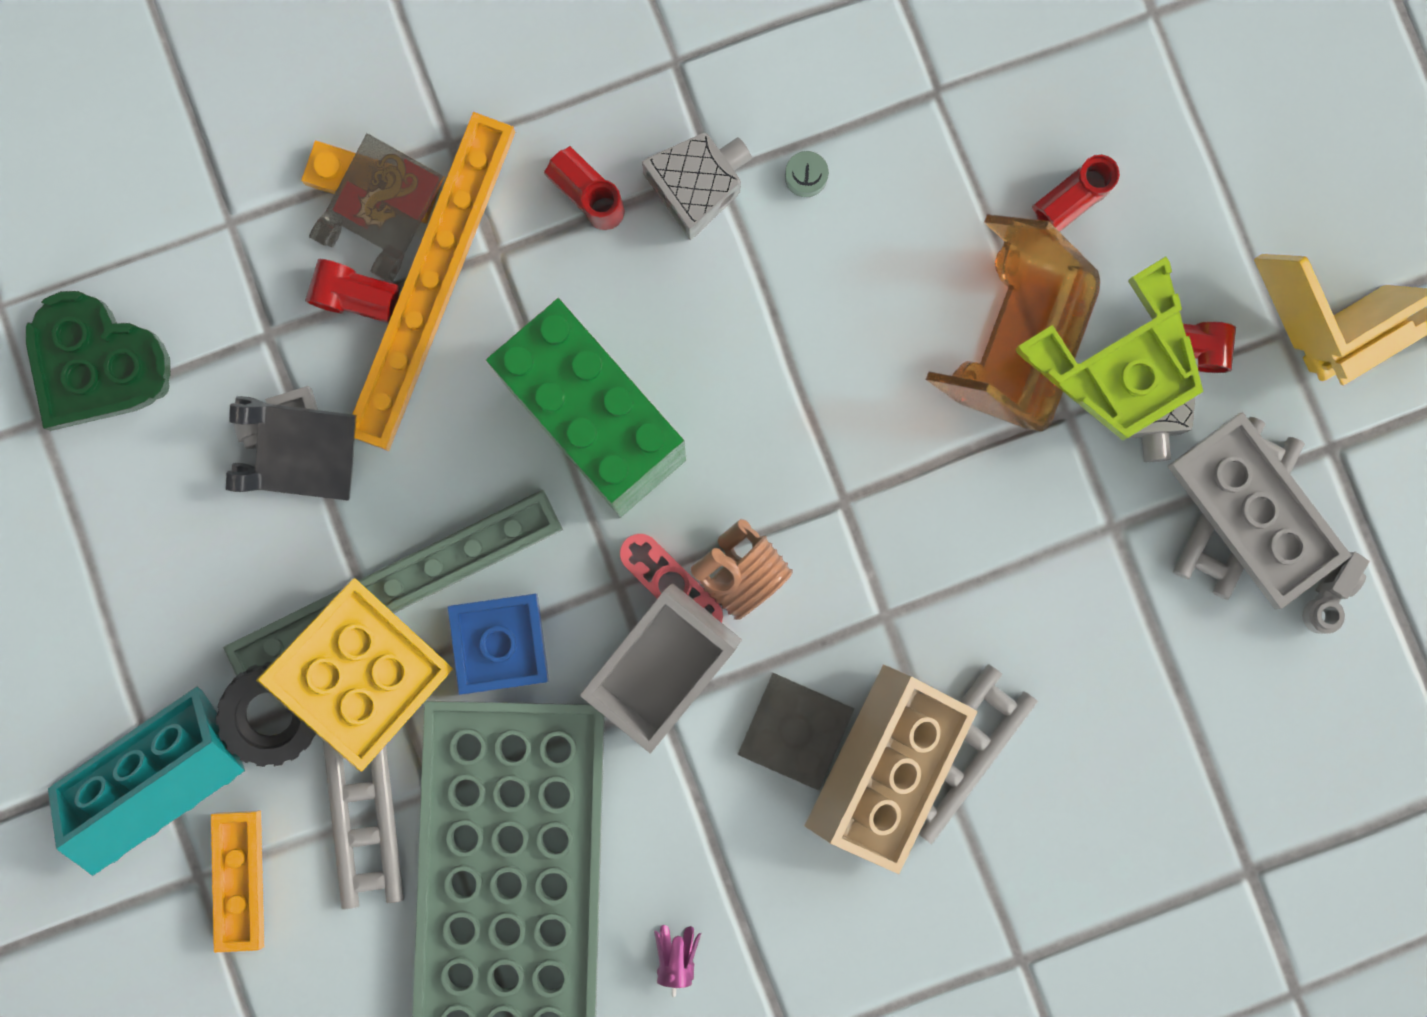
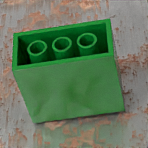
(589, 407)

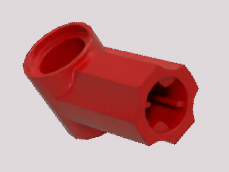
(585, 187)
(1075, 193)
(342, 289)
(1212, 345)

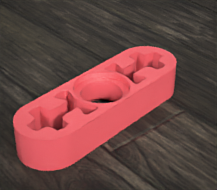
(655, 554)

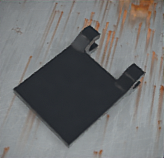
(295, 450)

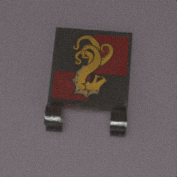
(381, 201)

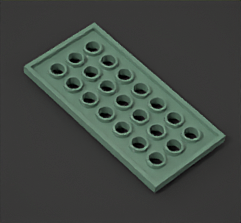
(441, 858)

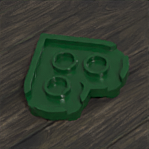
(90, 364)

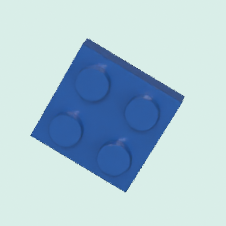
(498, 644)

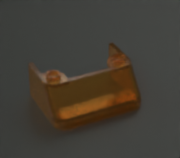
(1046, 287)

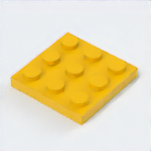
(355, 674)

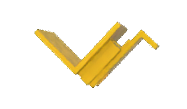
(1352, 338)

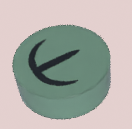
(806, 174)

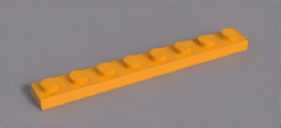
(431, 280)

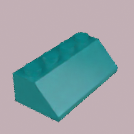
(141, 783)

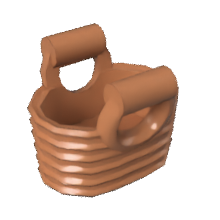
(742, 581)

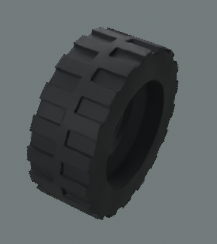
(243, 739)

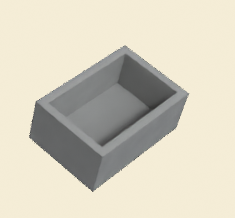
(661, 667)

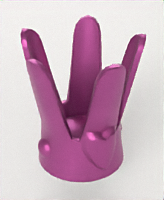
(676, 960)

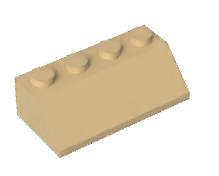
(890, 769)

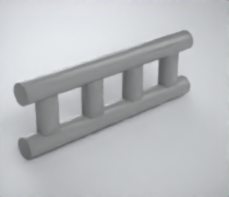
(1193, 555)
(988, 747)
(346, 838)

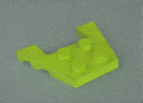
(1135, 376)

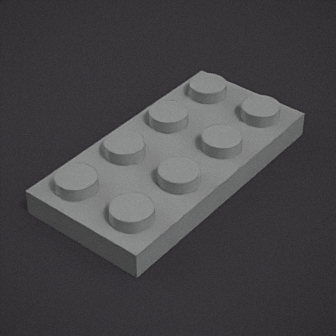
(1259, 511)

